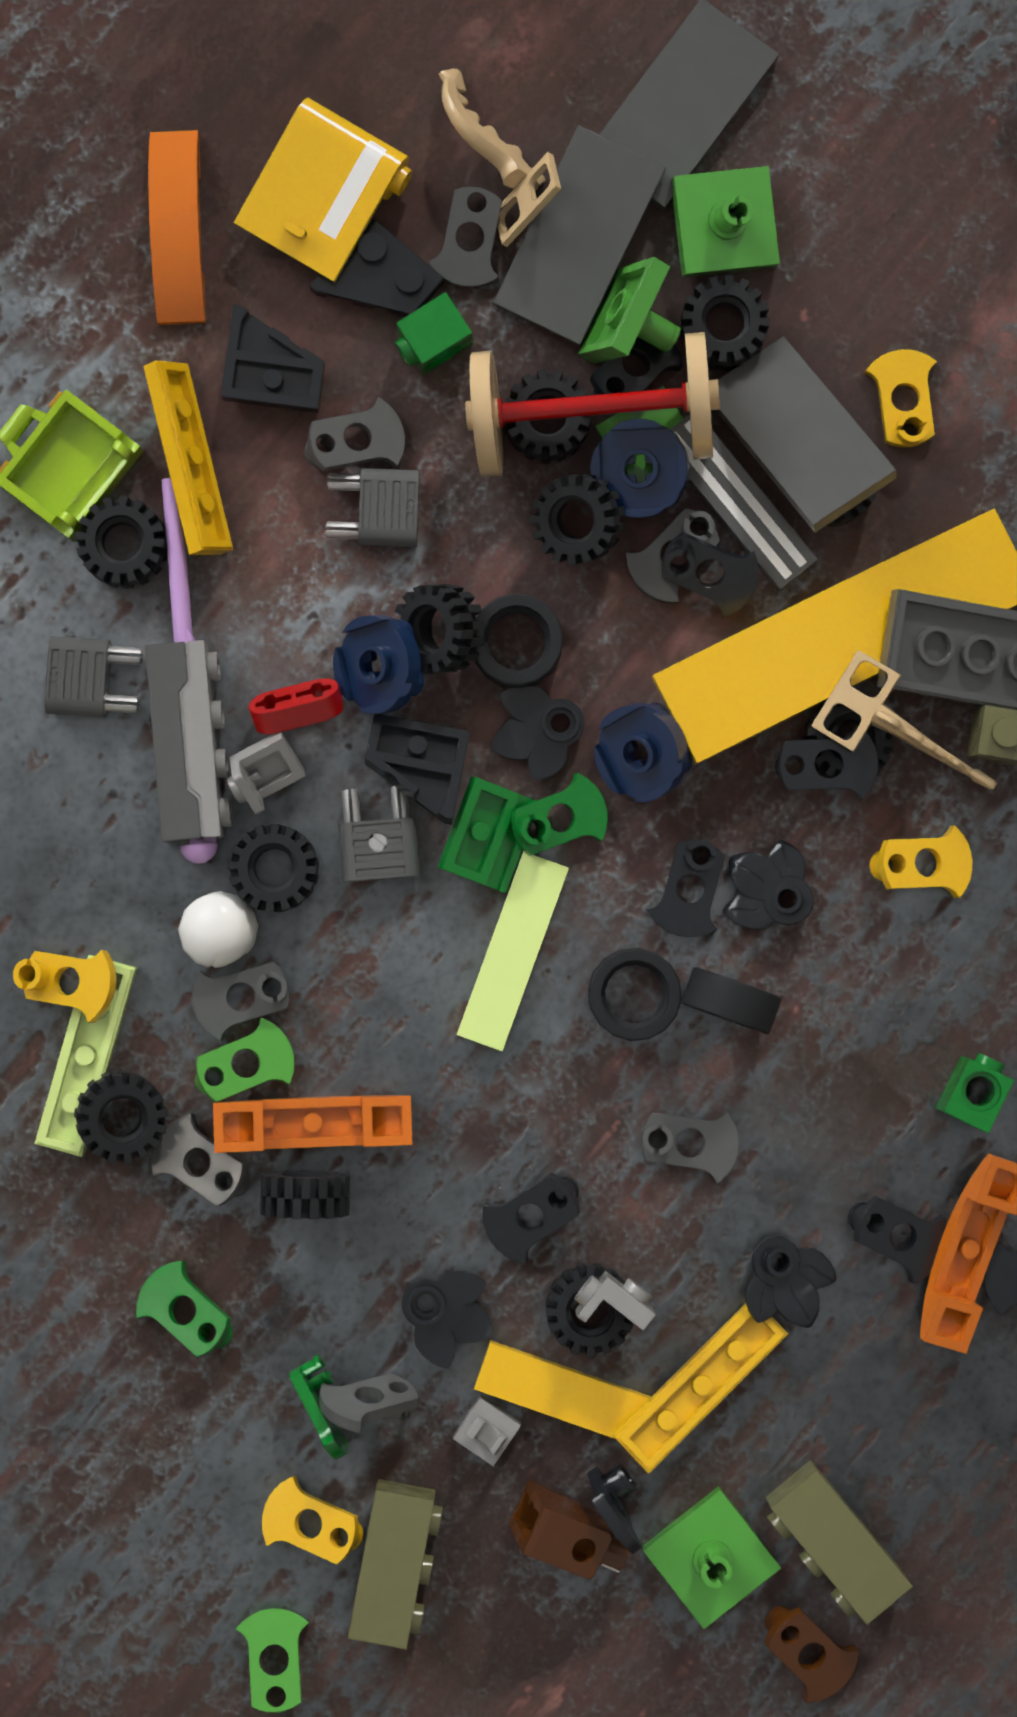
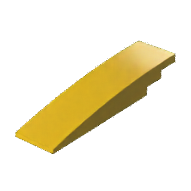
(803, 651)

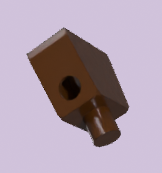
(564, 1533)

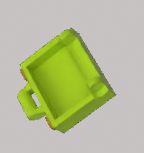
(65, 461)

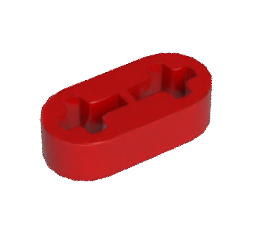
(296, 706)

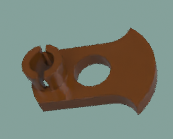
(790, 1633)

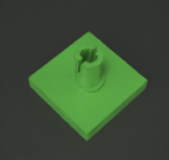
(725, 221)
(628, 315)
(711, 1557)

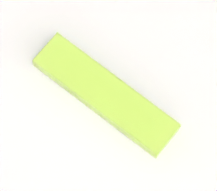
(512, 951)
(83, 1057)

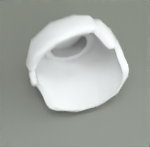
(218, 929)

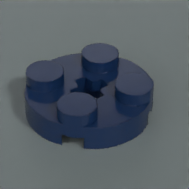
(661, 448)
(400, 659)
(665, 746)

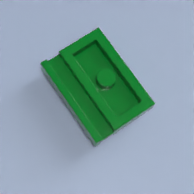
(482, 836)

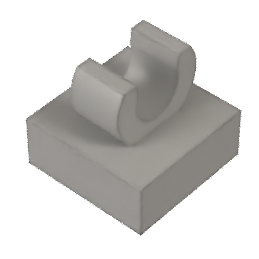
(486, 1430)

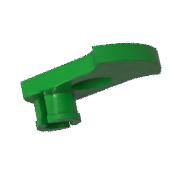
(586, 810)
(162, 1292)
(308, 1391)

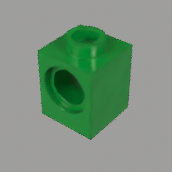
(432, 334)
(954, 1098)

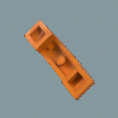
(176, 227)
(312, 1122)
(965, 1253)

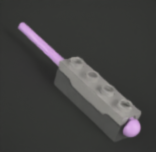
(186, 717)

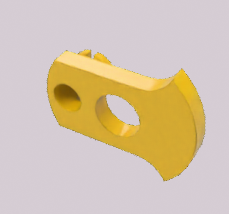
(904, 369)
(951, 856)
(95, 985)
(282, 1517)

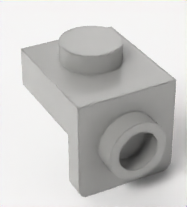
(263, 770)
(627, 1298)

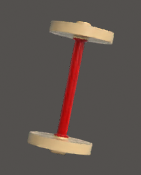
(488, 413)

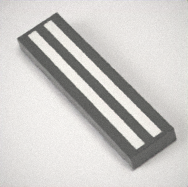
(746, 511)

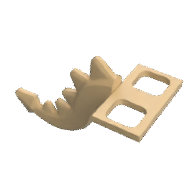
(503, 156)
(881, 716)

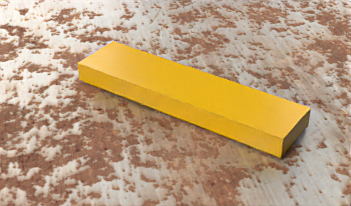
(188, 458)
(698, 1387)
(556, 1390)

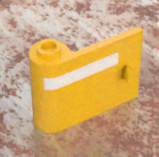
(322, 182)

